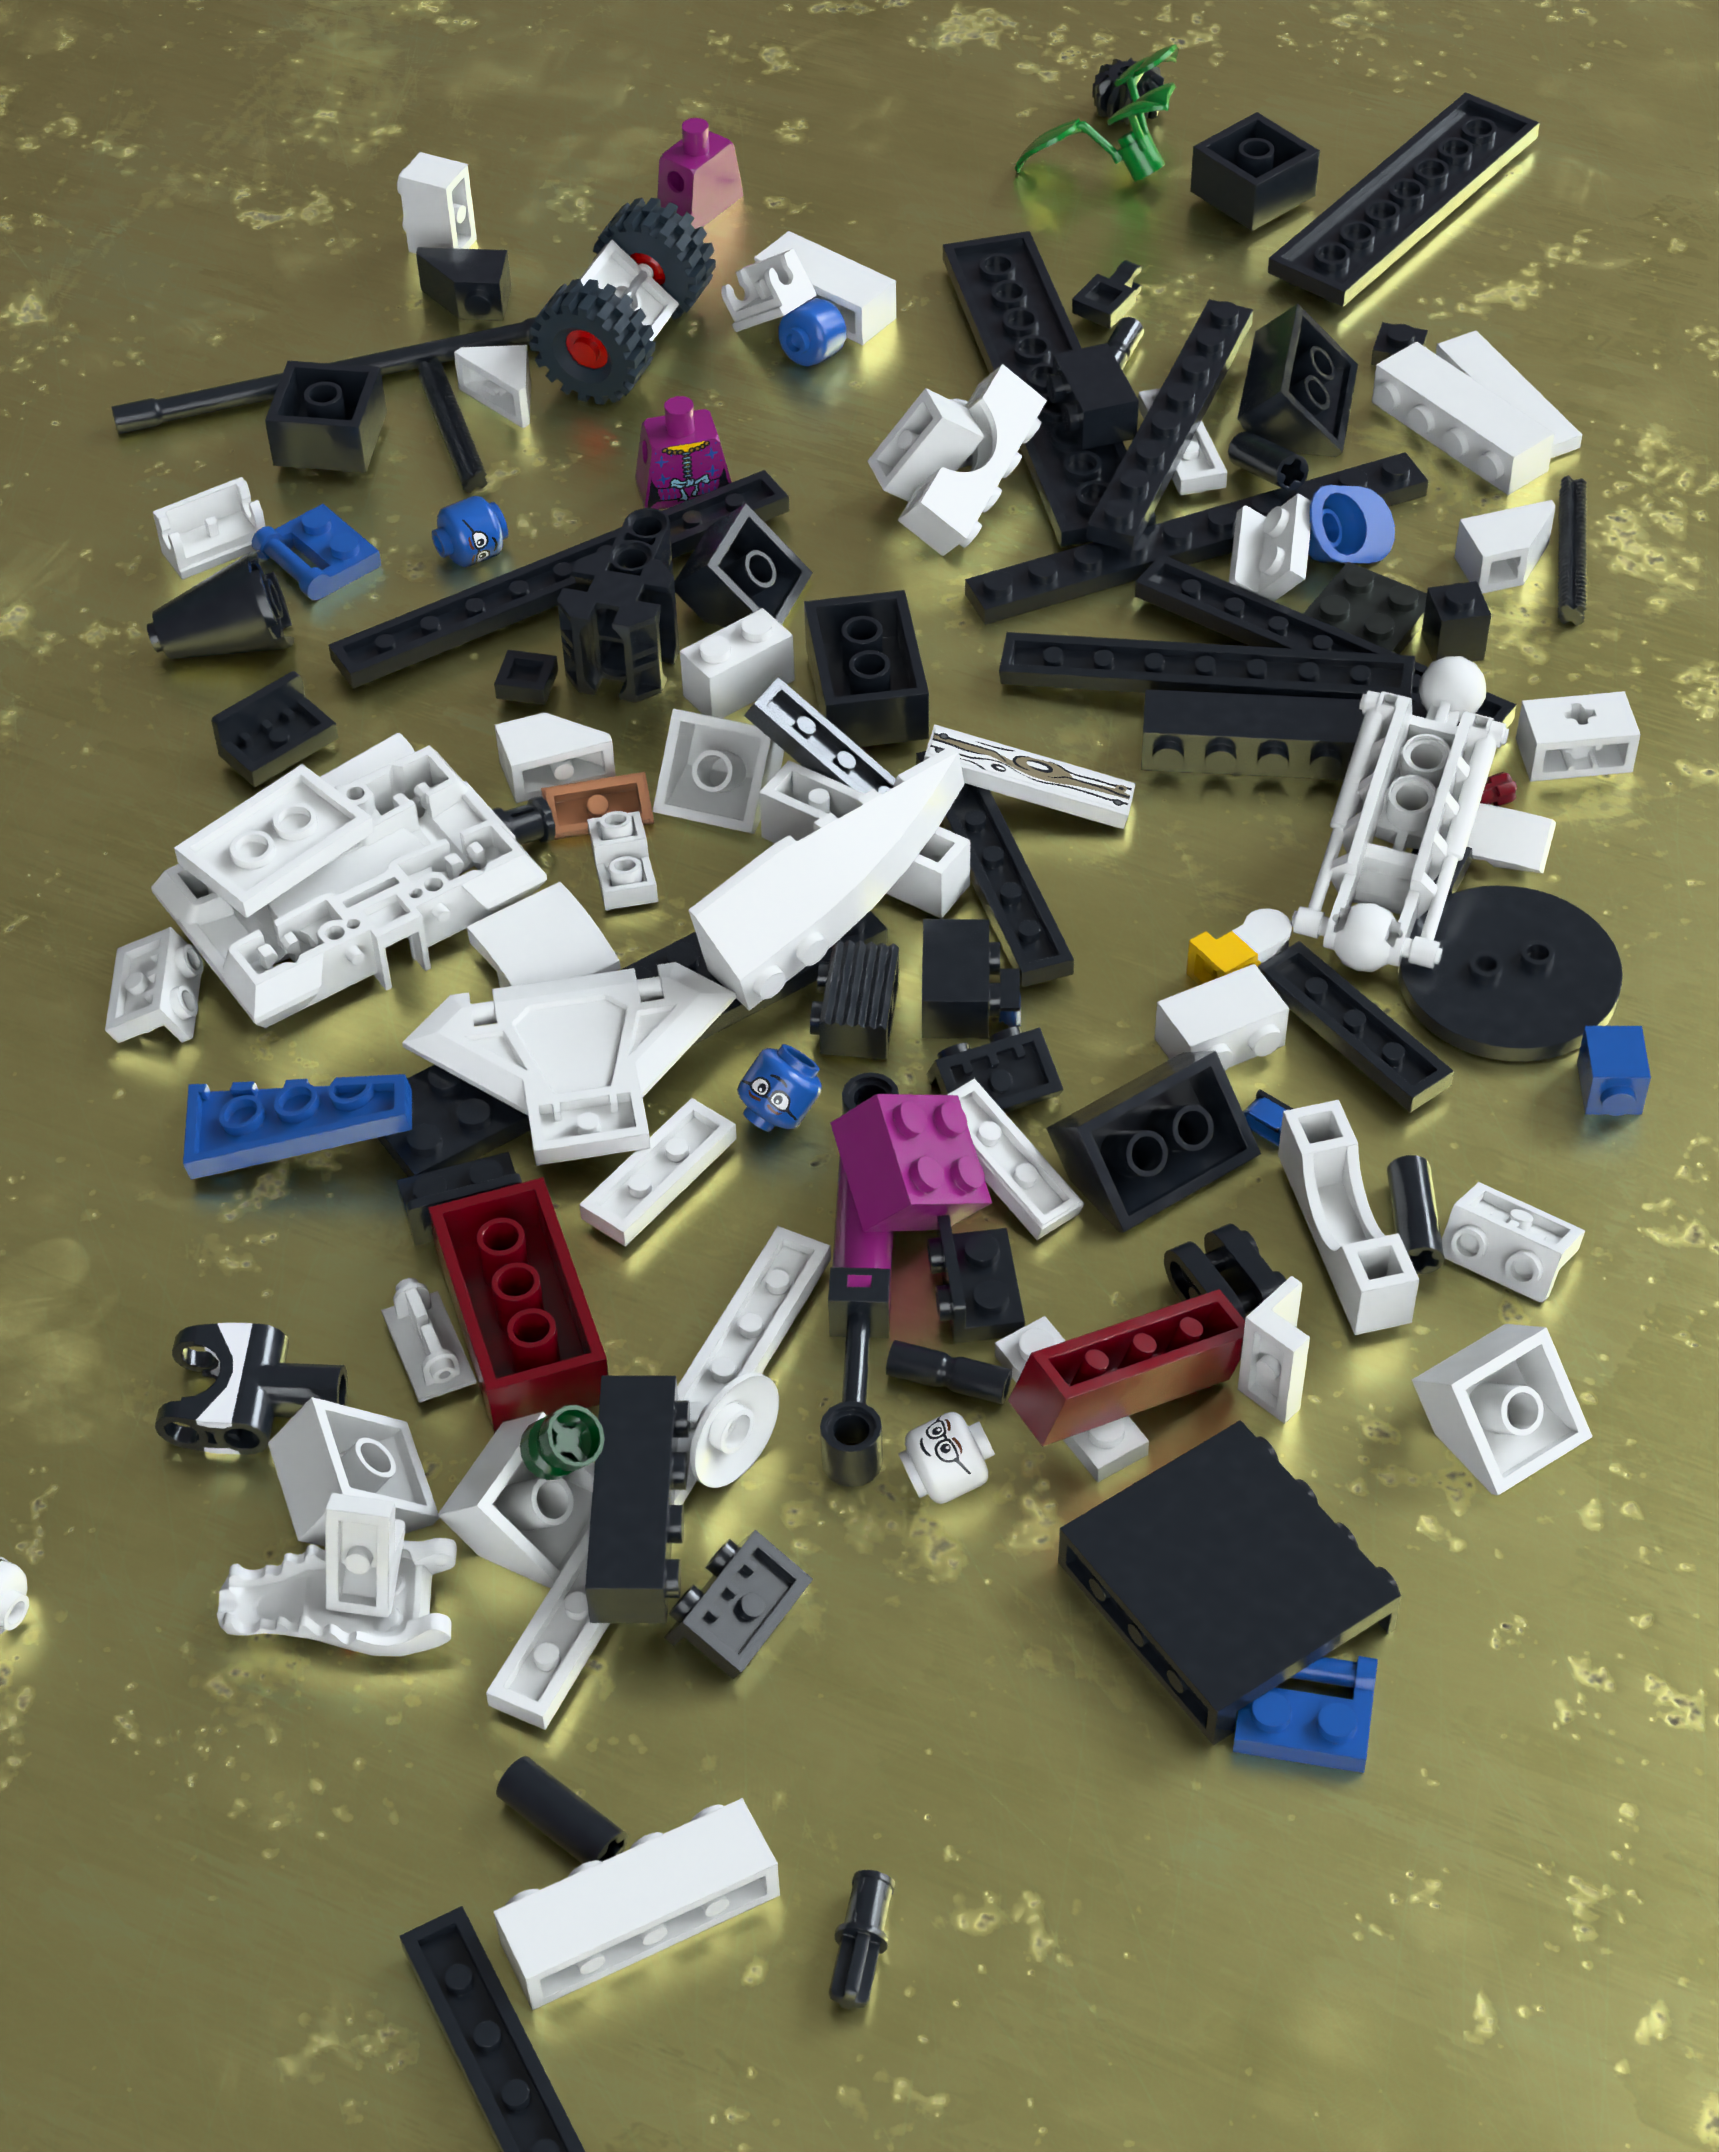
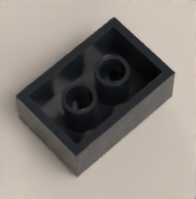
(868, 667)

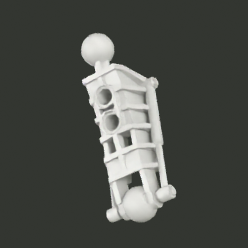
(1415, 788)

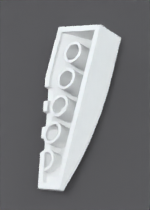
(812, 891)

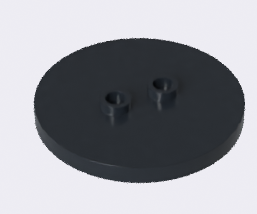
(1514, 974)

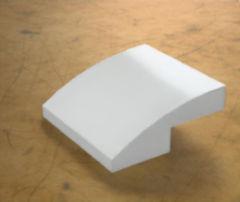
(542, 940)

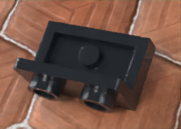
(272, 730)

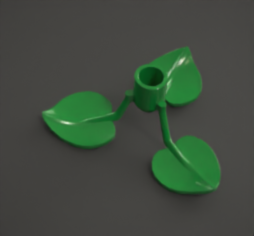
(1137, 146)

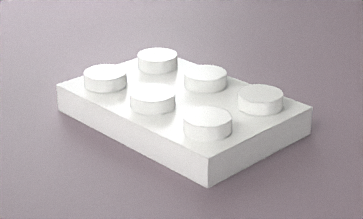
(274, 840)

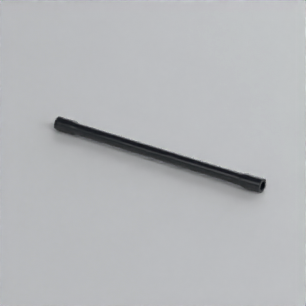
(154, 412)

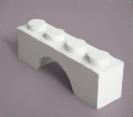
(950, 502)
(1364, 1265)

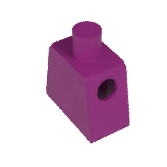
(699, 173)

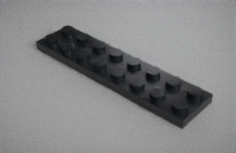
(1402, 199)

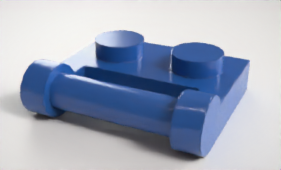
(327, 542)
(1311, 1725)

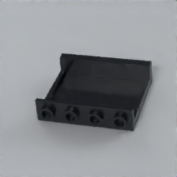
(1225, 1575)

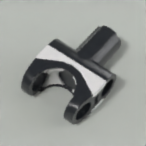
(248, 1390)

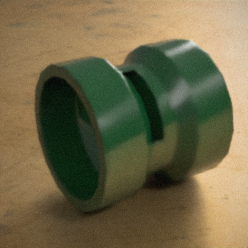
(576, 1444)

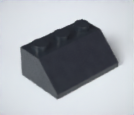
(1298, 386)
(1155, 1139)

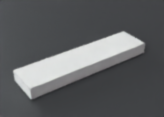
(1488, 367)

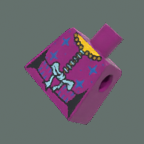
(679, 456)

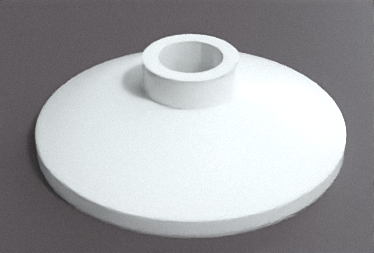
(734, 1429)

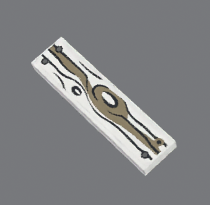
(1037, 778)

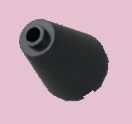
(224, 614)

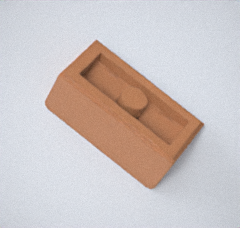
(584, 800)

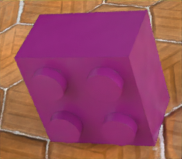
(910, 1162)

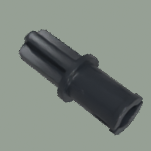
(861, 1939)

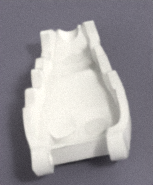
(293, 1603)

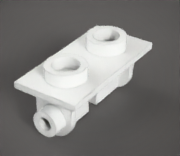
(427, 1341)

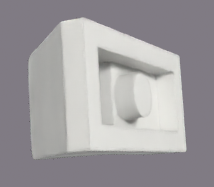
(362, 1554)

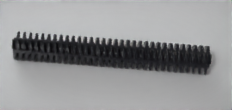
(452, 425)
(1572, 551)

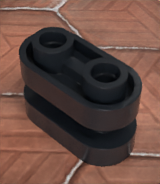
(1229, 1265)

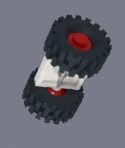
(604, 324)

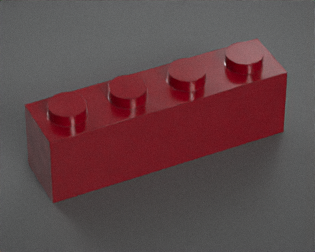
(1129, 1367)

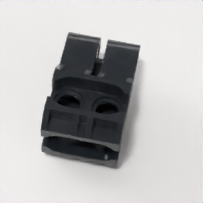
(623, 611)

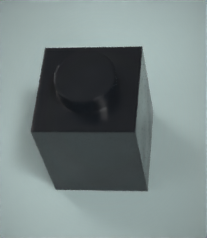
(1456, 621)

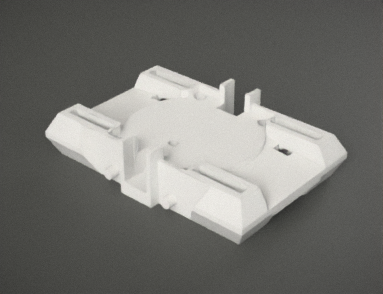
(369, 897)

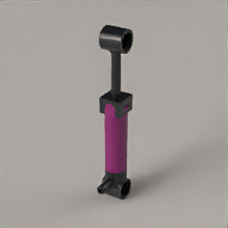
(859, 1311)

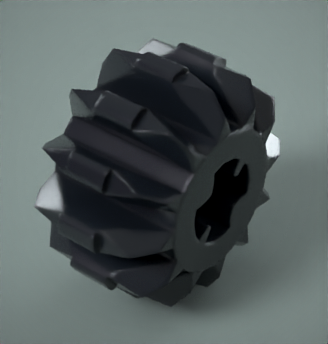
(1111, 99)

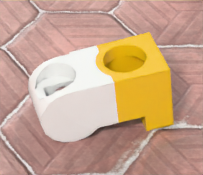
(1256, 941)

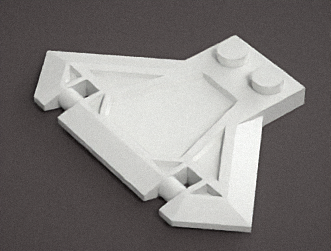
(575, 1051)

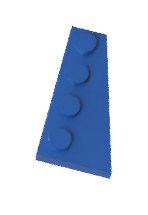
(274, 1124)

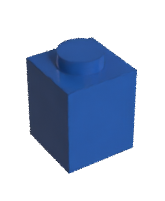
(1613, 1070)

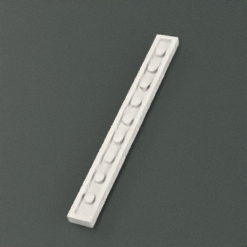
(742, 1342)

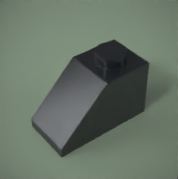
(466, 281)

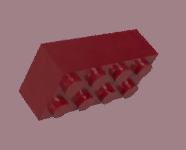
(519, 1302)

